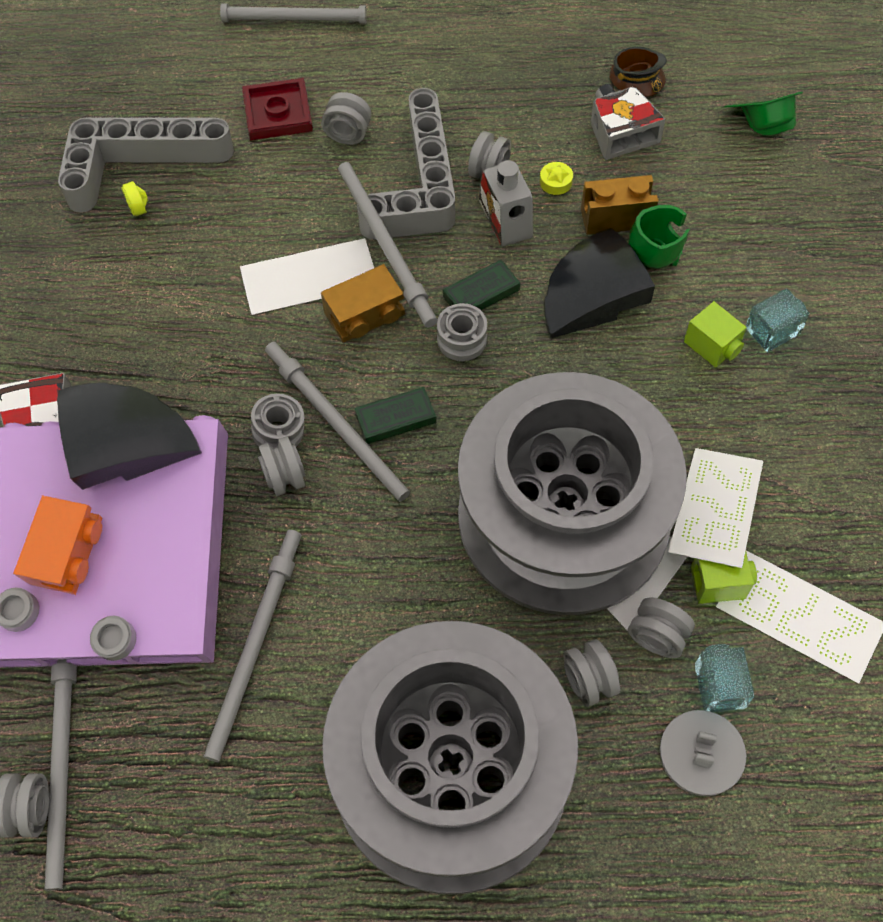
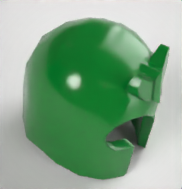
(655, 238)

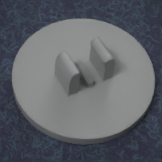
(702, 753)

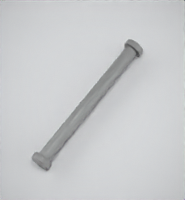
(287, 13)

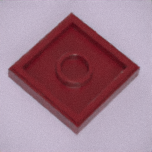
(277, 109)

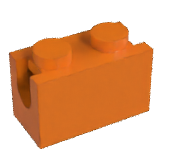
(59, 545)

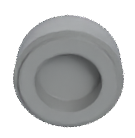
(17, 609)
(113, 638)

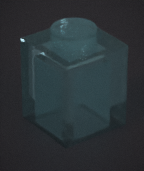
(777, 320)
(724, 678)

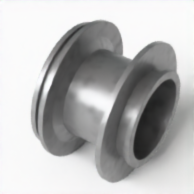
(565, 546)
(404, 690)

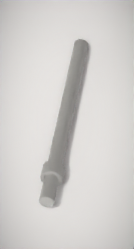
(413, 291)
(293, 373)
(280, 571)
(62, 676)

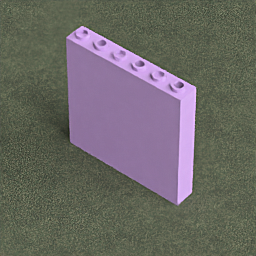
(149, 567)

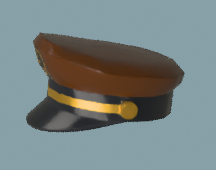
(639, 69)

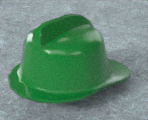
(771, 116)

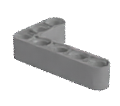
(136, 141)
(433, 204)

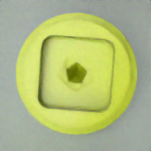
(556, 178)
(135, 198)

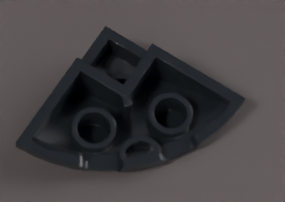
(595, 284)
(119, 433)

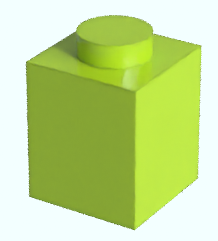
(715, 334)
(722, 582)

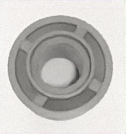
(346, 118)
(487, 153)
(466, 319)
(277, 409)
(281, 466)
(661, 627)
(591, 672)
(23, 804)

